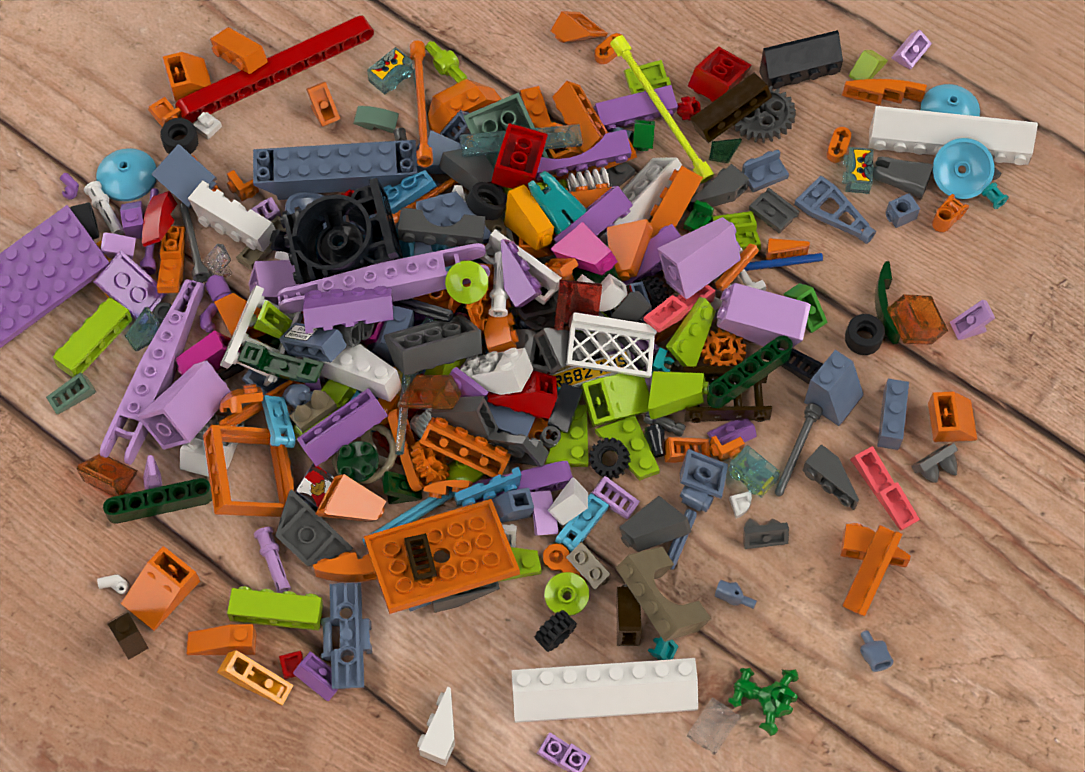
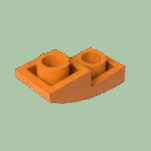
(442, 487)

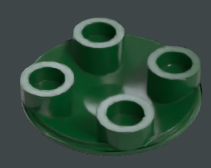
(358, 461)

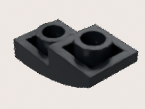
(565, 407)

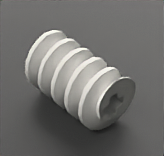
(588, 179)

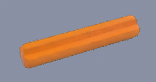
(730, 274)

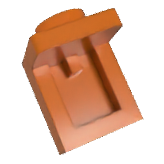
(163, 111)
(243, 190)
(726, 451)

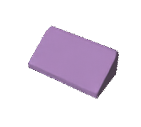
(912, 49)

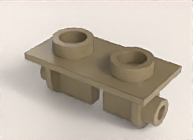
(589, 566)

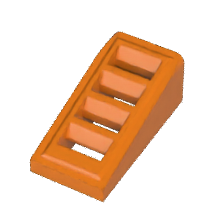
(786, 248)
(675, 443)

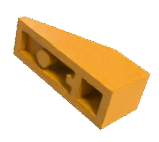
(254, 677)

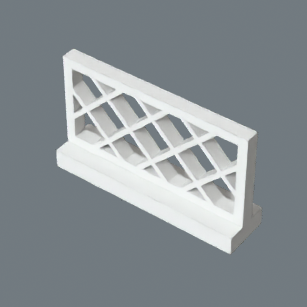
(609, 327)

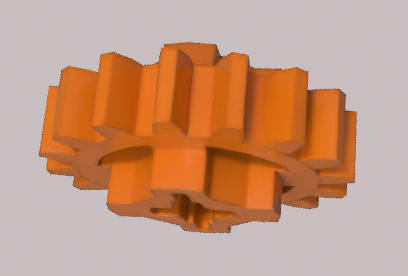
(718, 343)
(430, 463)

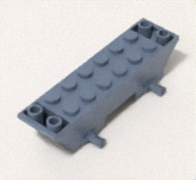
(332, 167)

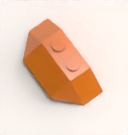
(462, 96)

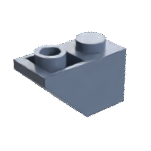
(514, 505)

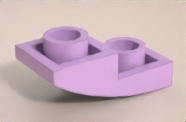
(543, 521)
(562, 754)

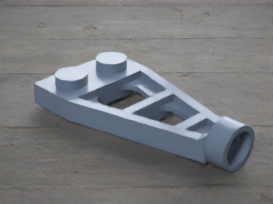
(818, 193)

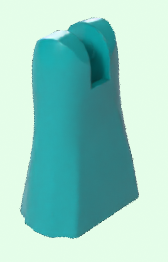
(556, 202)

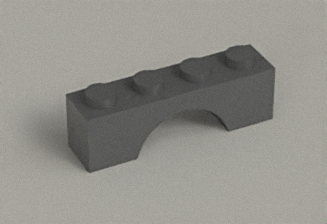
(416, 228)

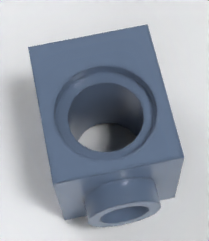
(907, 205)

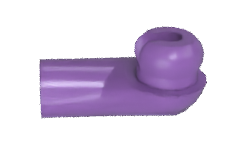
(71, 186)
(206, 318)

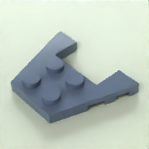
(444, 211)

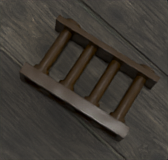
(737, 412)

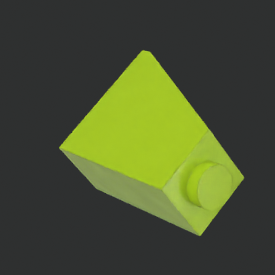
(675, 392)

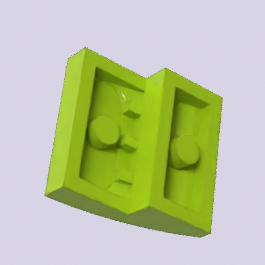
(653, 72)
(745, 228)

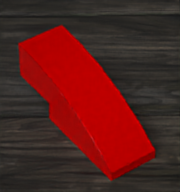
(158, 218)

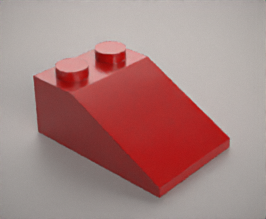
(718, 74)
(519, 157)

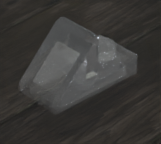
(218, 261)

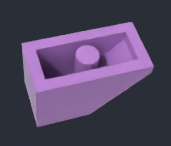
(132, 219)

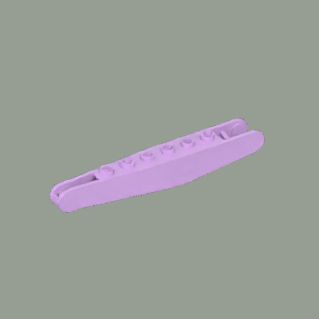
(406, 277)
(155, 370)

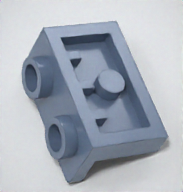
(765, 170)

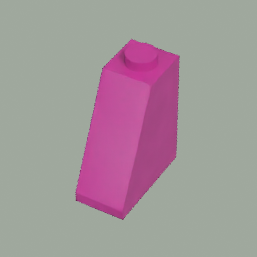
(586, 249)
(208, 349)

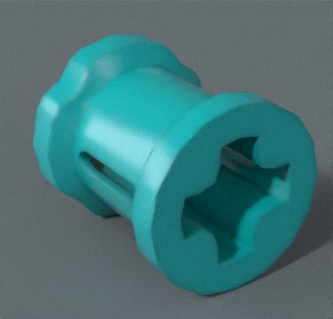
(995, 195)

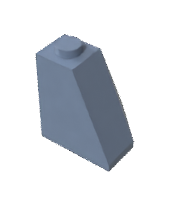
(439, 145)

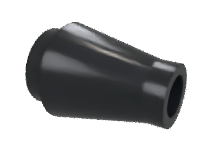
(656, 439)

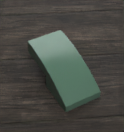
(371, 117)

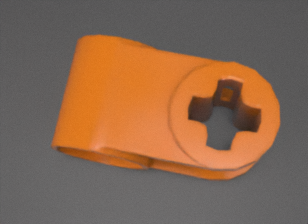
(948, 214)

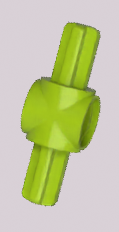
(445, 62)

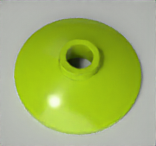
(478, 279)
(460, 471)
(566, 583)

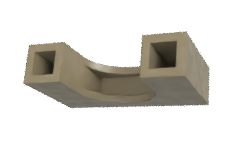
(667, 617)

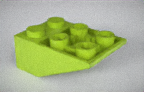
(615, 398)

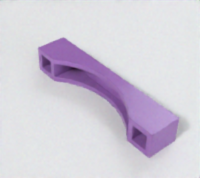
(611, 148)

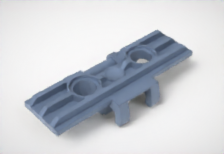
(353, 636)

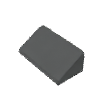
(632, 308)

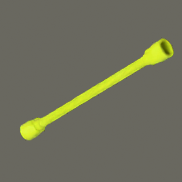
(623, 49)

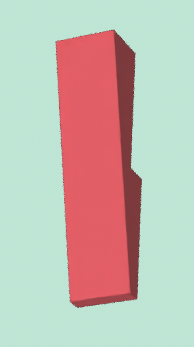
(676, 309)
(884, 488)

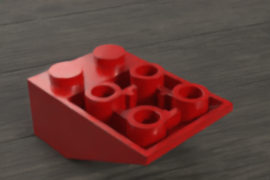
(535, 398)

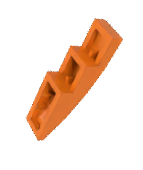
(887, 89)

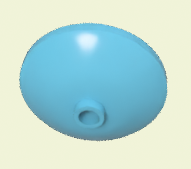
(940, 97)
(975, 159)
(127, 182)

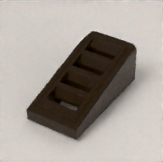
(415, 541)

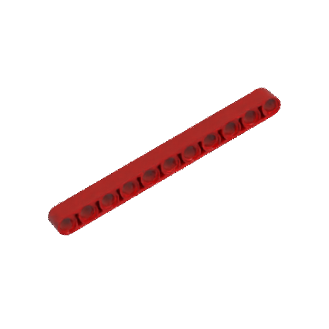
(278, 68)

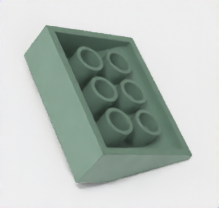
(497, 117)

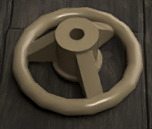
(385, 464)

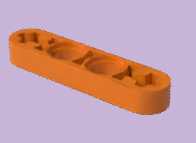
(413, 476)

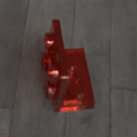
(577, 298)

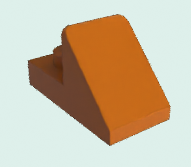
(322, 104)
(563, 267)

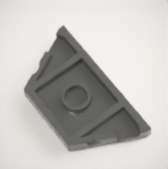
(307, 533)

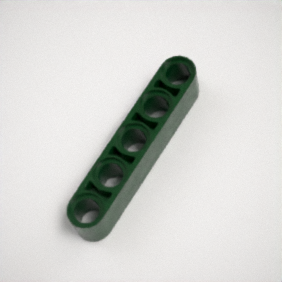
(744, 379)
(149, 496)

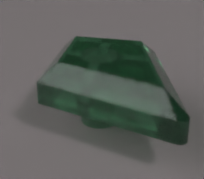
(724, 150)

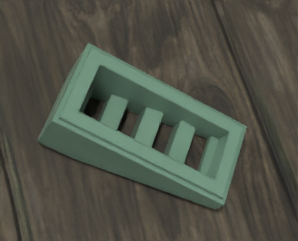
(74, 399)

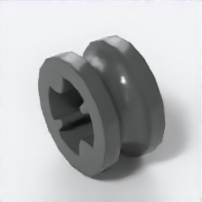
(549, 442)

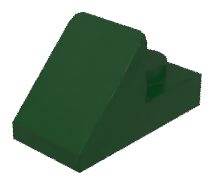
(398, 488)

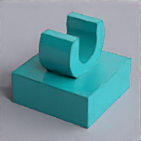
(659, 360)
(663, 650)

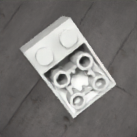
(500, 371)
(194, 455)

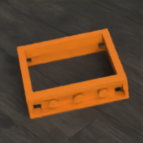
(218, 473)

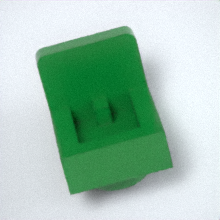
(699, 216)

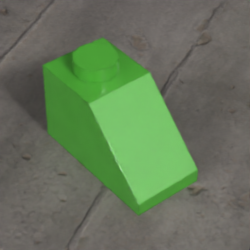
(807, 294)

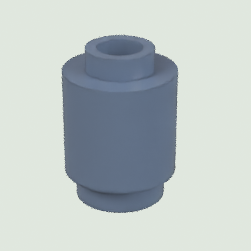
(696, 499)

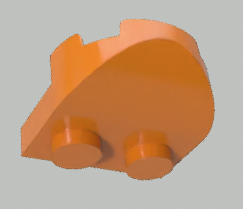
(235, 398)

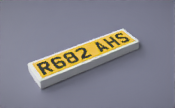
(576, 376)

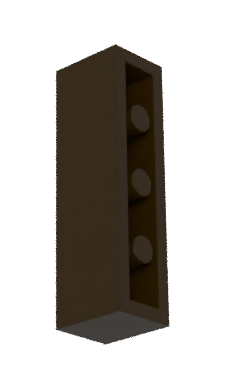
(731, 107)

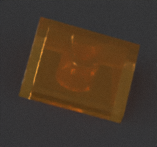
(107, 474)

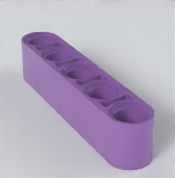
(545, 478)

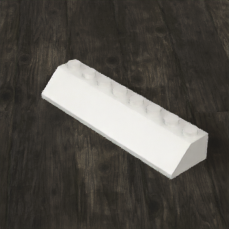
(929, 131)
(645, 190)
(605, 690)

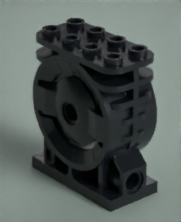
(307, 229)

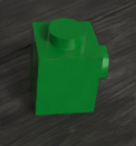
(643, 135)

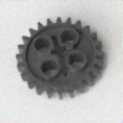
(768, 122)

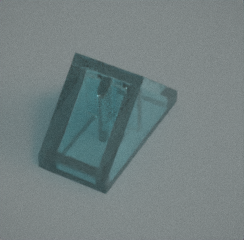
(143, 330)

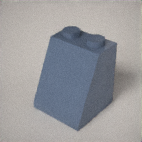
(183, 174)
(402, 319)
(835, 388)

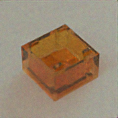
(917, 319)

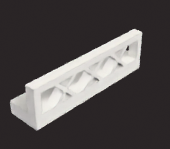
(545, 276)

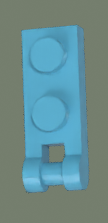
(278, 421)
(583, 523)

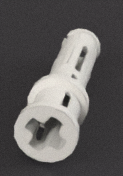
(101, 202)
(498, 294)

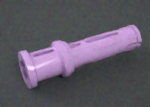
(270, 550)

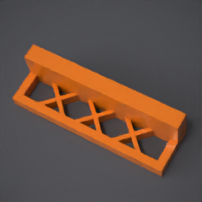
(872, 570)

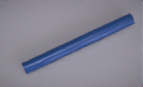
(784, 261)

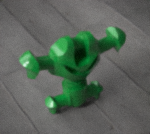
(773, 698)

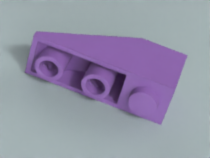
(517, 280)

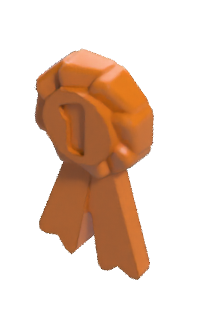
(555, 559)

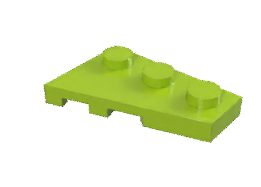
(692, 333)
(631, 435)

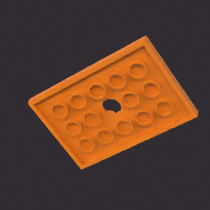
(470, 536)

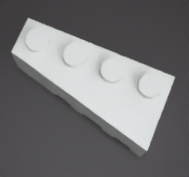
(230, 218)
(363, 370)

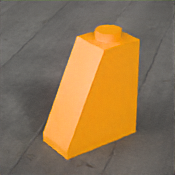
(527, 218)

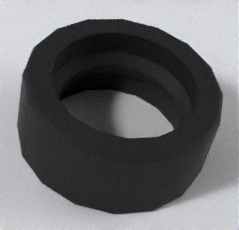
(489, 192)

